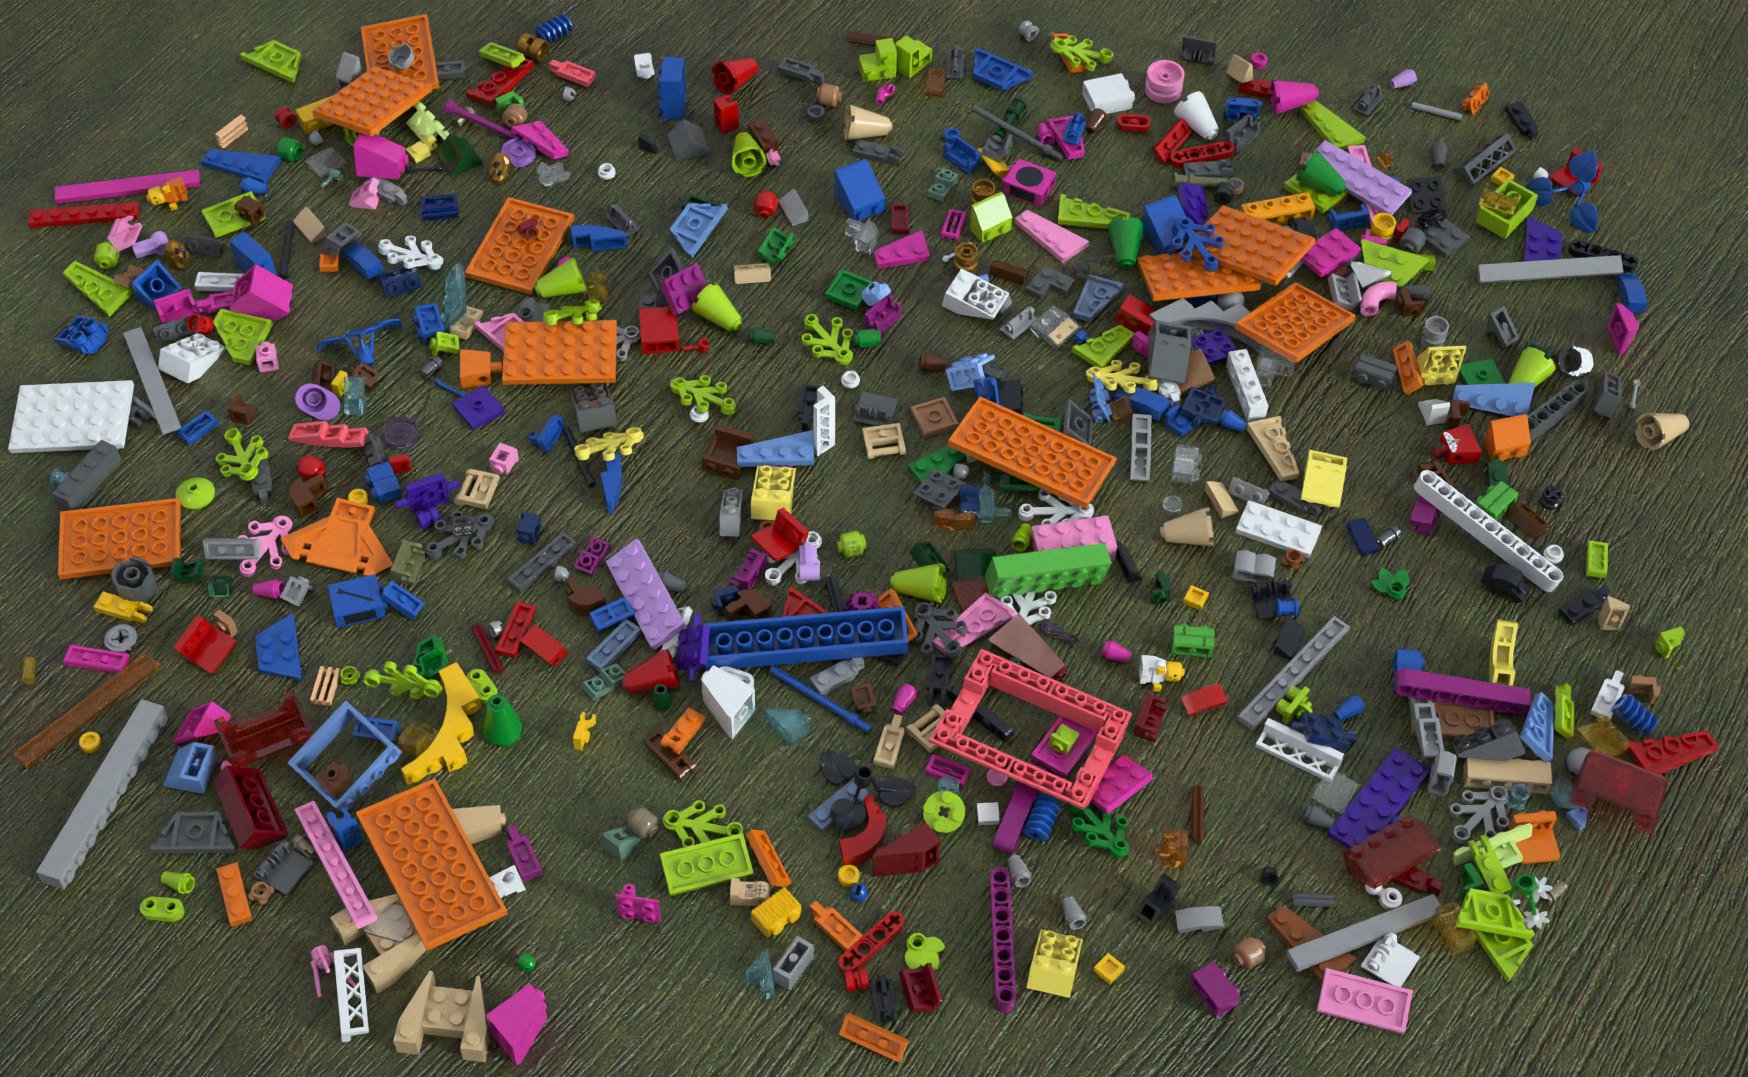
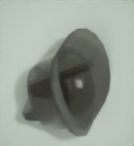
(1573, 361)

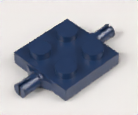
(1203, 407)
(1323, 730)

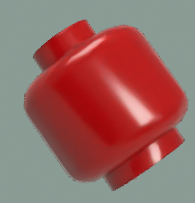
(765, 204)
(310, 467)

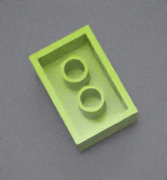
(1504, 223)

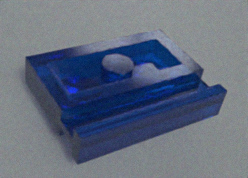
(439, 207)

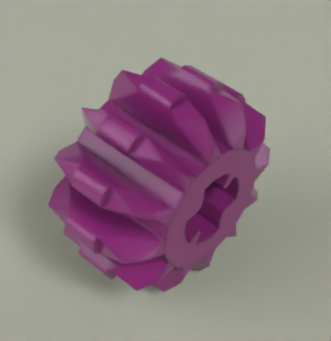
(861, 601)

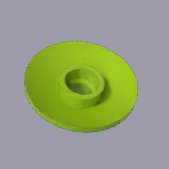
(195, 493)

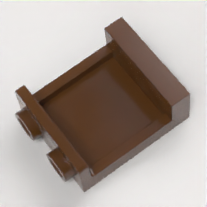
(723, 451)

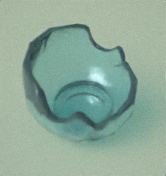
(1560, 793)

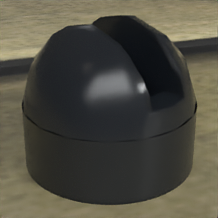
(1272, 876)

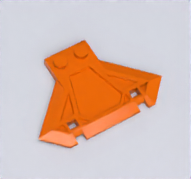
(341, 540)

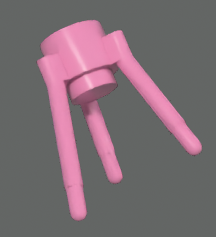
(323, 959)

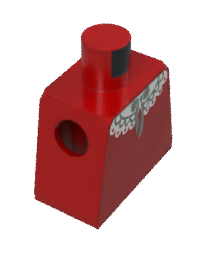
(1458, 446)

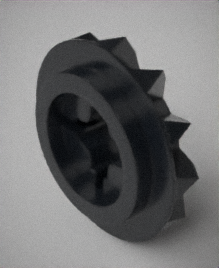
(1431, 217)

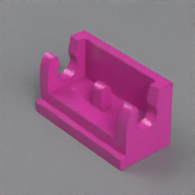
(175, 306)

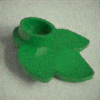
(1388, 582)

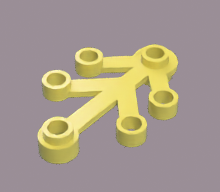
(1121, 377)
(611, 442)

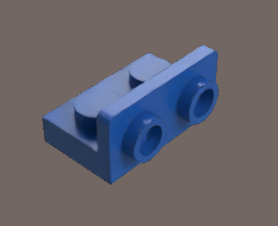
(428, 321)

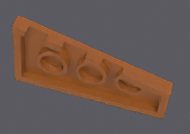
(1296, 932)

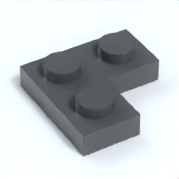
(1049, 279)

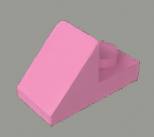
(366, 195)

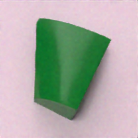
(430, 657)

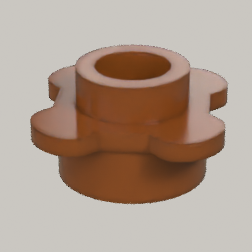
(1292, 554)

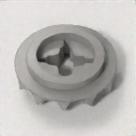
(113, 636)

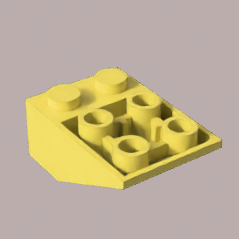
(1440, 364)
(1323, 478)
(772, 491)
(1054, 963)

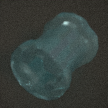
(1518, 796)

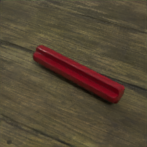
(487, 648)

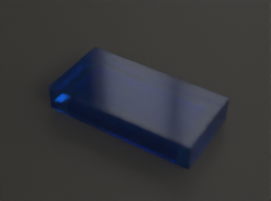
(1362, 536)

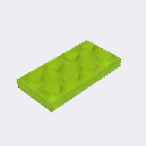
(706, 864)

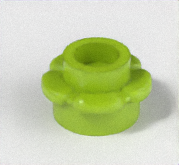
(349, 671)

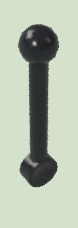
(410, 170)

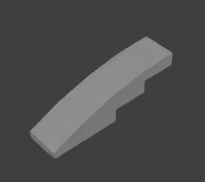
(1140, 448)
(1426, 727)

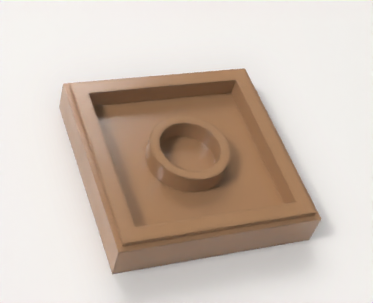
(1197, 372)
(934, 417)

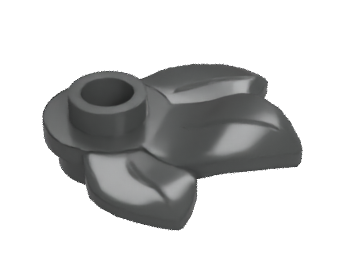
(532, 312)

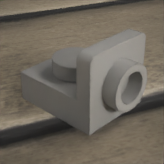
(296, 590)

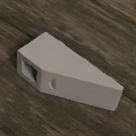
(731, 512)

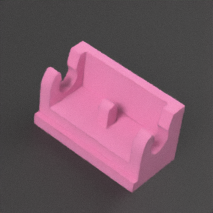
(123, 234)

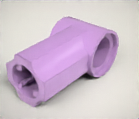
(155, 244)
(808, 565)

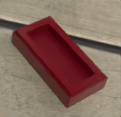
(899, 219)

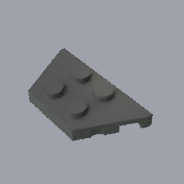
(194, 834)

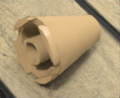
(864, 123)
(1660, 428)
(1189, 529)

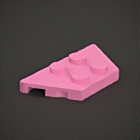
(495, 329)

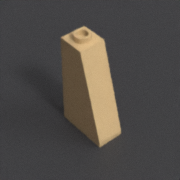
(481, 822)

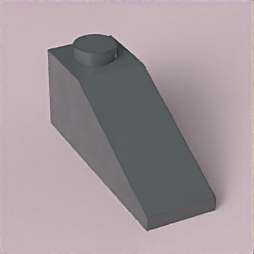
(1608, 395)

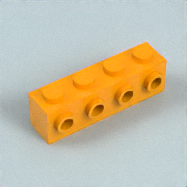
(1282, 208)

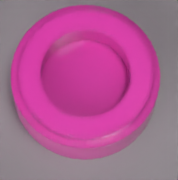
(1258, 60)

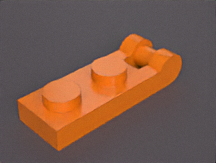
(683, 730)

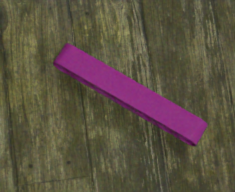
(1463, 691)
(999, 947)

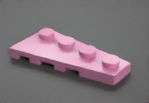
(1052, 237)
(980, 619)

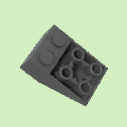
(1168, 351)
(593, 407)
(1490, 743)

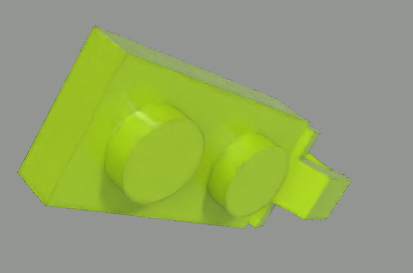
(1564, 711)

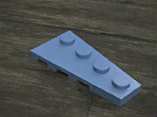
(1505, 399)
(782, 451)
(1539, 727)

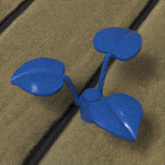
(1585, 168)
(364, 352)

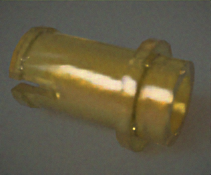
(28, 670)

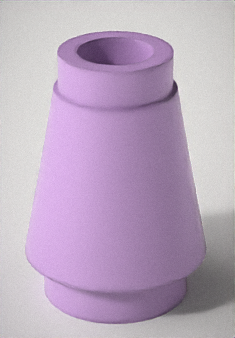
(1403, 79)

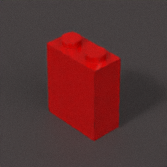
(658, 330)

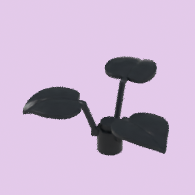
(848, 814)

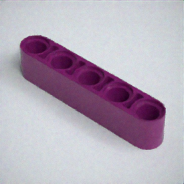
(1016, 817)

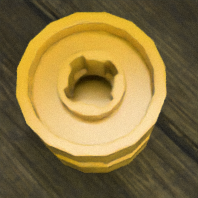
(1383, 226)

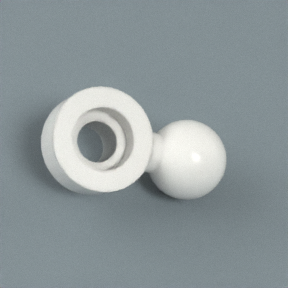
(1384, 899)

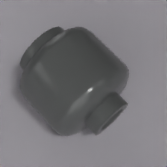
(1412, 240)

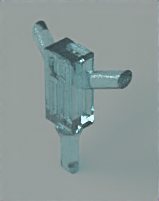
(986, 499)

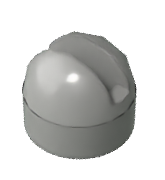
(567, 94)
(315, 138)
(960, 471)
(561, 574)
(495, 629)

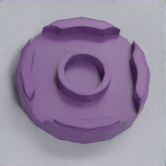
(519, 152)

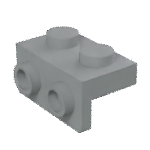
(1345, 291)

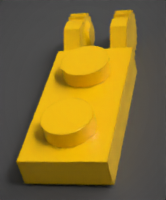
(120, 608)

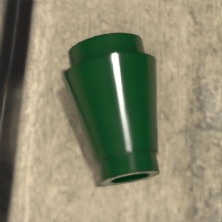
(760, 336)
(661, 699)

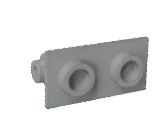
(1019, 323)
(1247, 491)

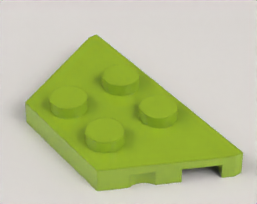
(275, 59)
(1400, 263)
(1492, 914)
(1504, 951)

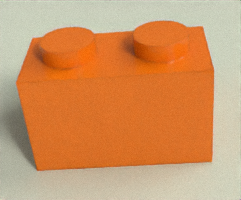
(1507, 438)

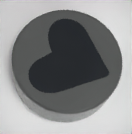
(816, 113)

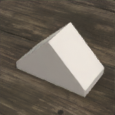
(1368, 274)
(1434, 411)

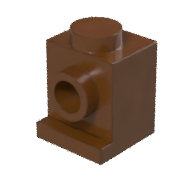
(249, 210)
(334, 778)

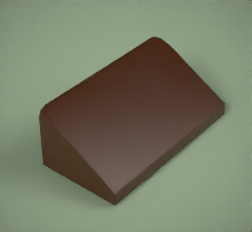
(1008, 272)
(323, 374)
(1527, 519)

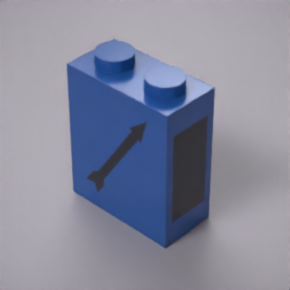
(357, 600)

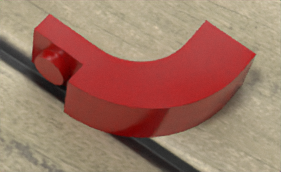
(862, 847)

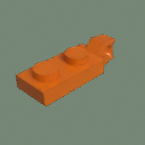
(835, 925)

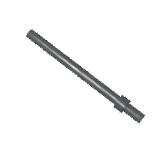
(1046, 149)

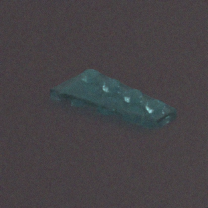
(455, 298)

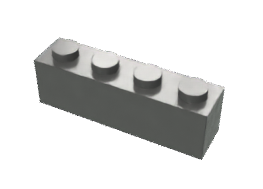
(87, 476)

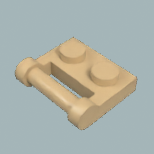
(882, 436)
(482, 490)
(924, 736)

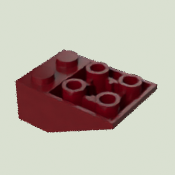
(908, 853)

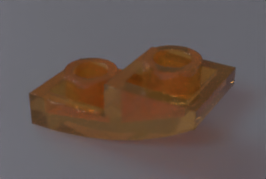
(948, 520)

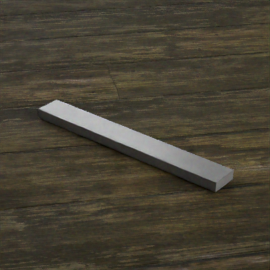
(1550, 269)
(152, 380)
(1293, 673)
(1362, 933)

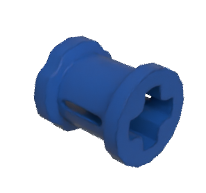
(1287, 607)

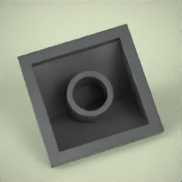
(687, 141)
(666, 267)
(1077, 423)

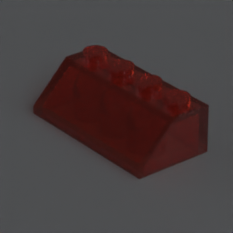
(1390, 851)

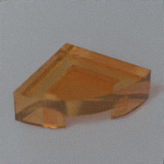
(1386, 159)

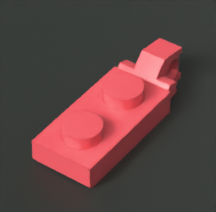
(573, 72)

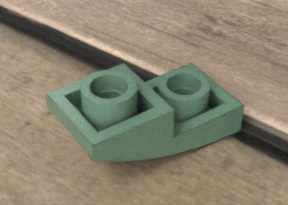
(943, 184)
(605, 682)

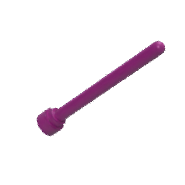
(453, 108)

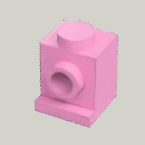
(265, 353)
(503, 459)

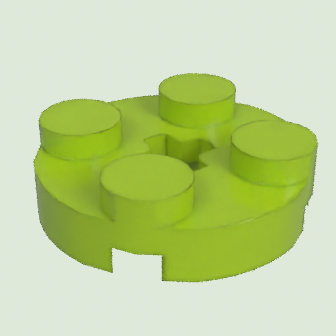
(933, 806)

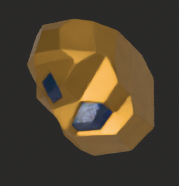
(499, 168)
(176, 255)

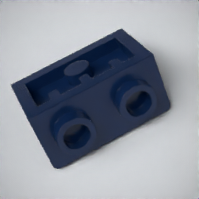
(399, 281)

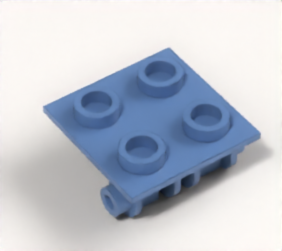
(1098, 398)

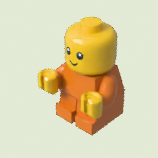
(168, 192)

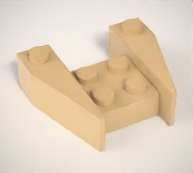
(393, 957)
(446, 1014)

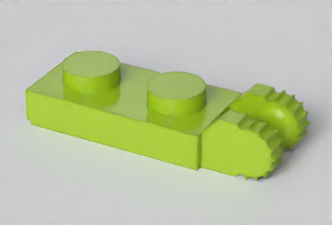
(1489, 866)

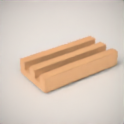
(231, 131)
(322, 671)

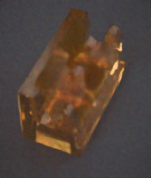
(1174, 844)

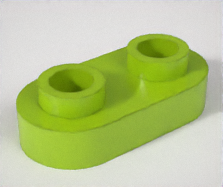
(482, 684)
(160, 909)

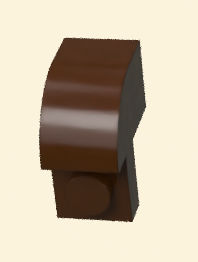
(304, 494)
(585, 600)
(749, 603)

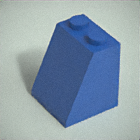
(858, 190)
(1160, 224)

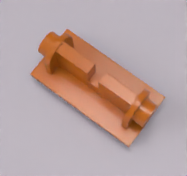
(1476, 98)

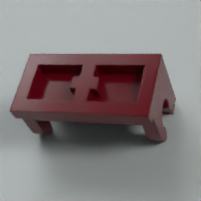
(1150, 717)

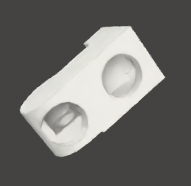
(507, 882)

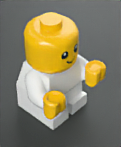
(1156, 670)

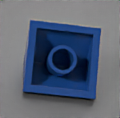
(154, 284)

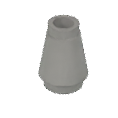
(1019, 872)
(1074, 915)

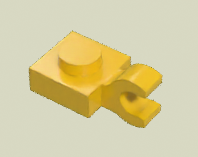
(581, 733)

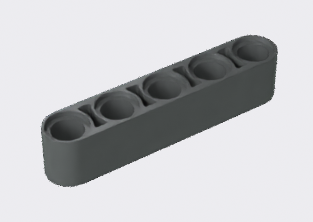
(1556, 408)

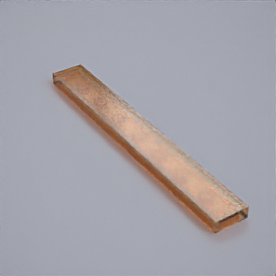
(86, 710)

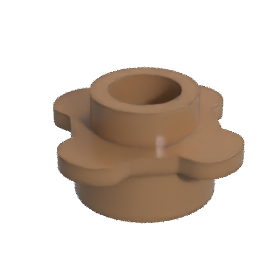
(261, 887)

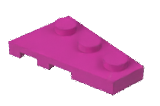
(1058, 127)
(542, 137)
(902, 252)

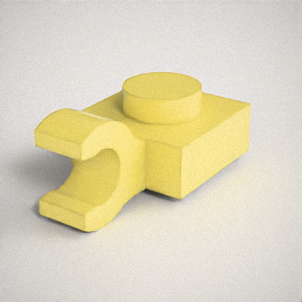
(420, 150)

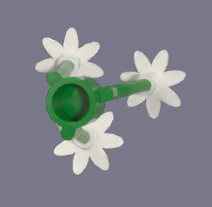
(1533, 889)

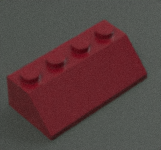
(249, 807)

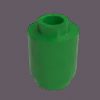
(867, 338)

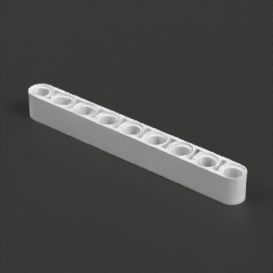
(1488, 531)

